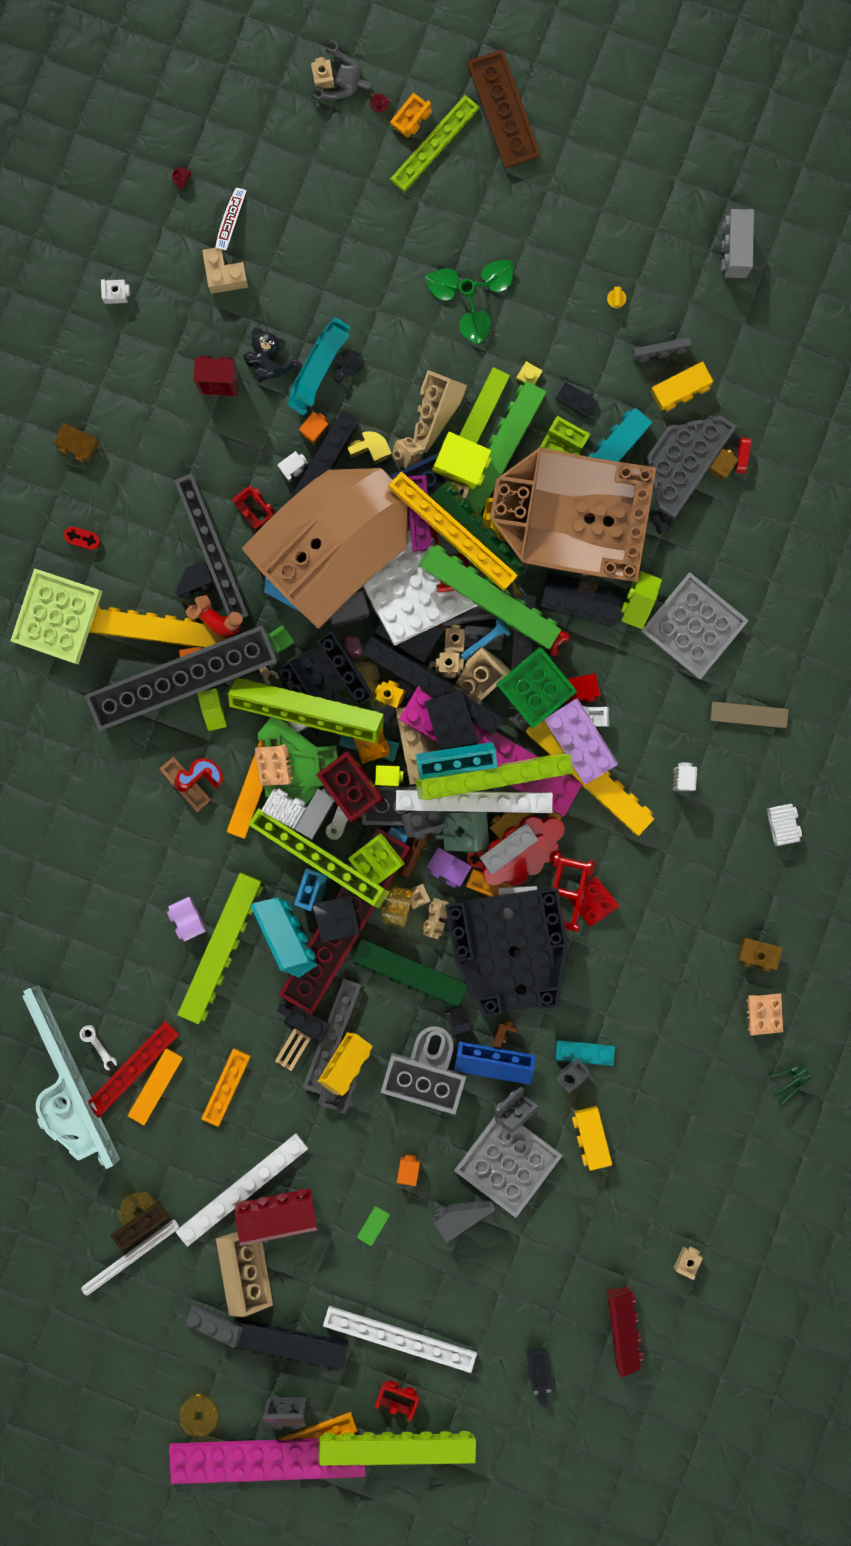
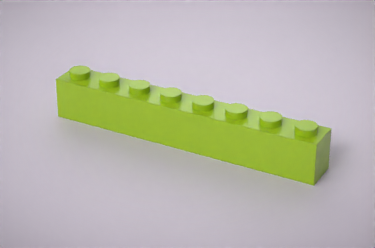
(306, 710)
(504, 775)
(319, 858)
(219, 949)
(396, 1449)

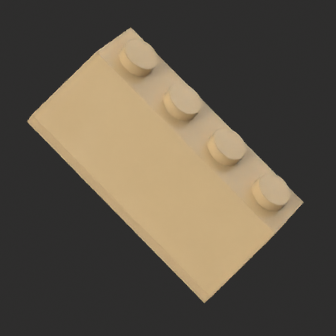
(413, 743)
(244, 1276)

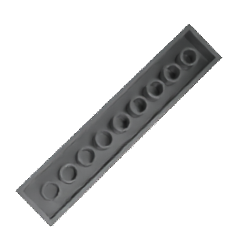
(182, 677)

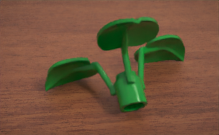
(444, 283)

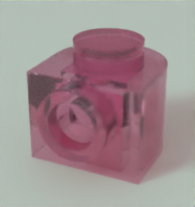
(353, 647)

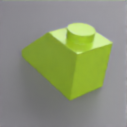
(212, 709)

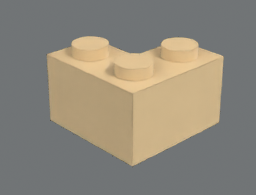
(222, 276)

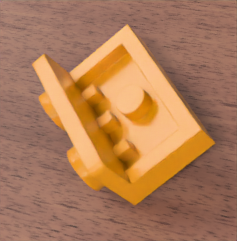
(411, 115)
(372, 751)

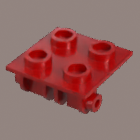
(596, 902)

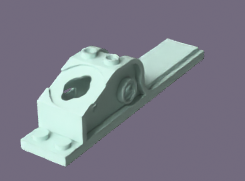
(76, 1116)

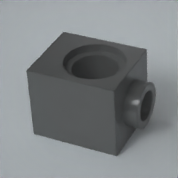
(578, 1073)

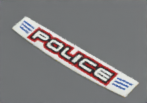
(230, 218)

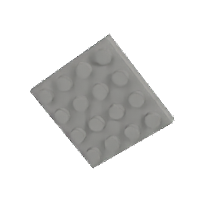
(694, 626)
(508, 1165)

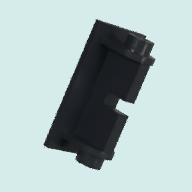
(388, 713)

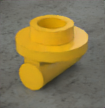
(616, 298)

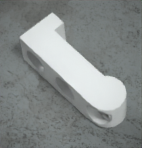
(337, 826)

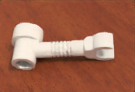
(95, 1041)

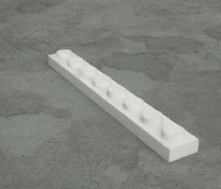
(478, 802)
(241, 1189)
(399, 1339)

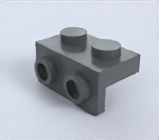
(335, 1101)
(515, 1110)

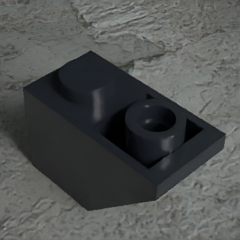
(195, 578)

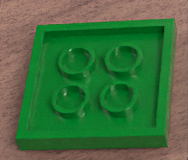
(536, 687)

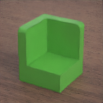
(281, 639)

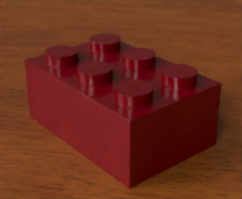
(216, 376)
(350, 786)

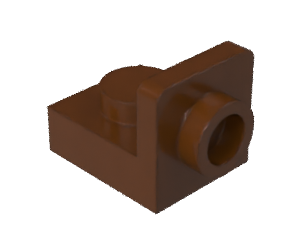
(501, 1035)

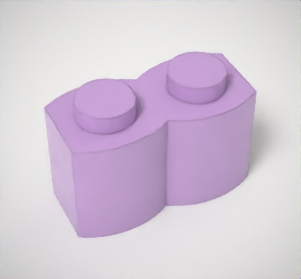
(186, 918)

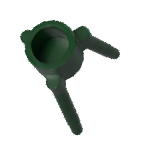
(800, 1077)

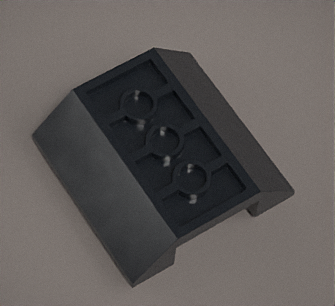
(326, 673)

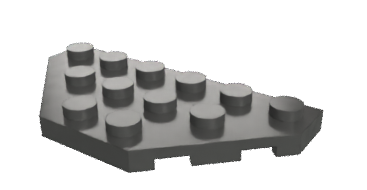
(684, 458)

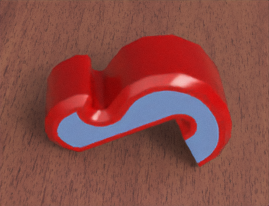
(197, 770)

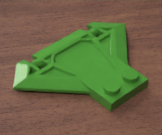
(304, 756)

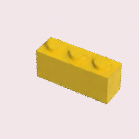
(681, 387)
(345, 1064)
(592, 1138)

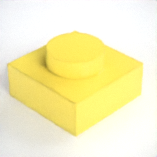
(529, 373)

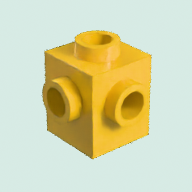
(396, 694)

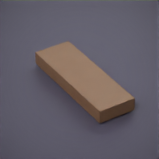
(195, 795)

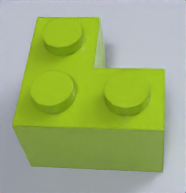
(641, 600)

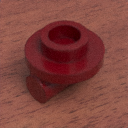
(379, 102)
(180, 177)

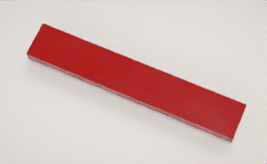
(133, 1068)

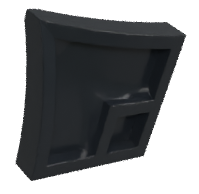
(336, 918)

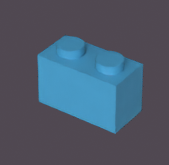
(312, 889)

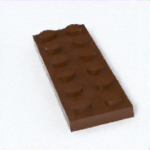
(503, 109)

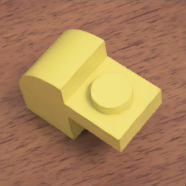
(374, 444)

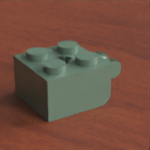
(465, 831)

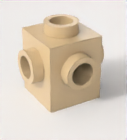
(407, 452)
(452, 670)

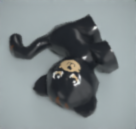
(266, 346)

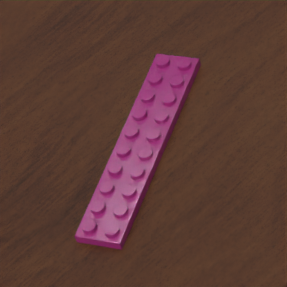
(562, 787)
(252, 1462)

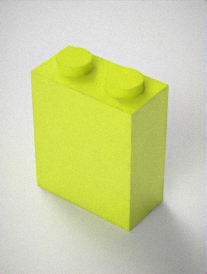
(462, 461)

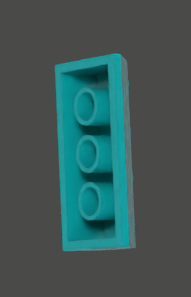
(284, 936)

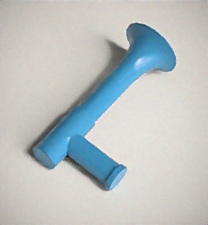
(501, 628)

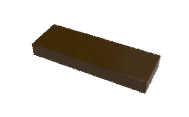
(139, 1225)

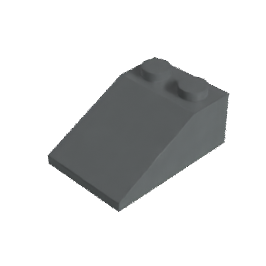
(459, 1217)
(285, 1412)

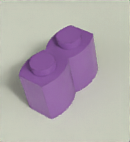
(448, 867)

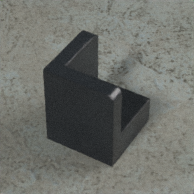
(458, 1020)

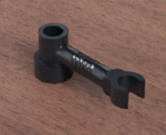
(661, 521)

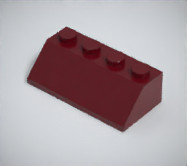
(275, 1216)
(624, 1331)

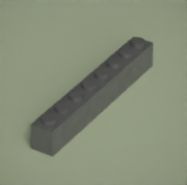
(211, 546)

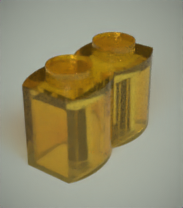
(397, 906)

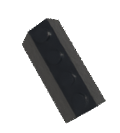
(581, 600)

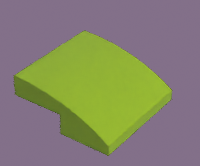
(565, 437)
(376, 859)

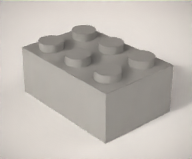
(737, 243)

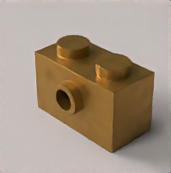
(759, 953)

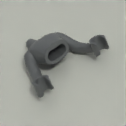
(347, 77)

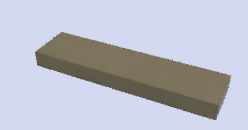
(749, 715)

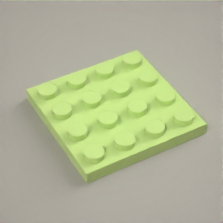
(56, 616)

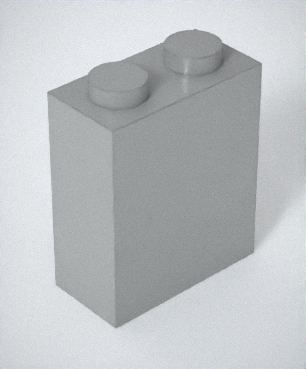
(315, 813)

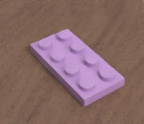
(581, 740)

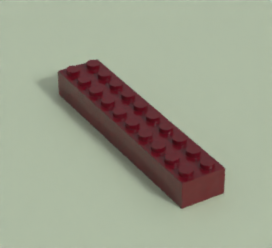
(311, 986)

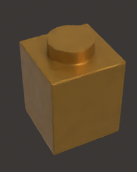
(723, 464)

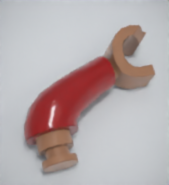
(221, 626)

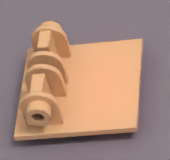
(273, 765)
(765, 1014)

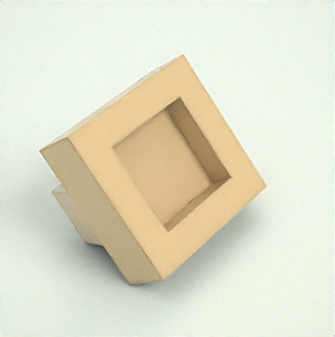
(419, 896)

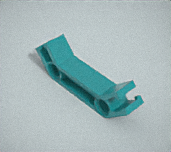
(317, 364)

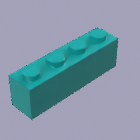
(623, 436)
(456, 760)

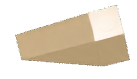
(439, 403)
(482, 673)

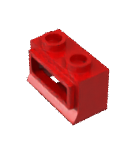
(239, 502)
(396, 1406)

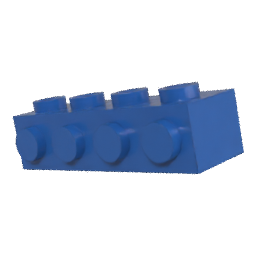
(494, 1063)

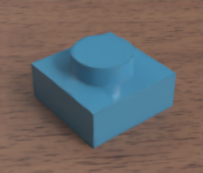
(398, 833)

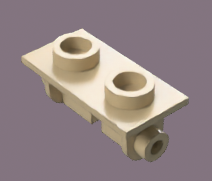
(432, 926)

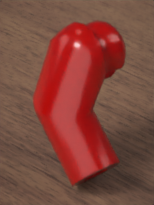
(562, 637)

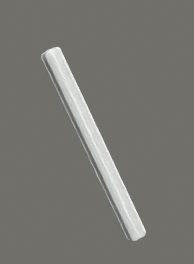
(130, 1257)

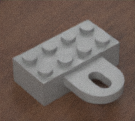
(426, 1076)

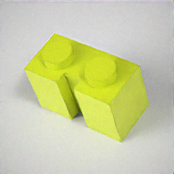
(388, 776)

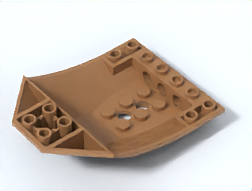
(544, 505)
(359, 533)

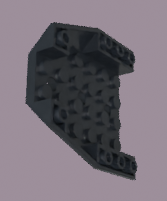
(483, 944)

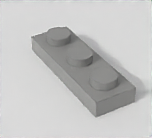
(508, 848)

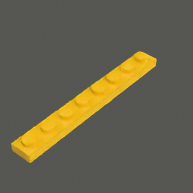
(452, 531)

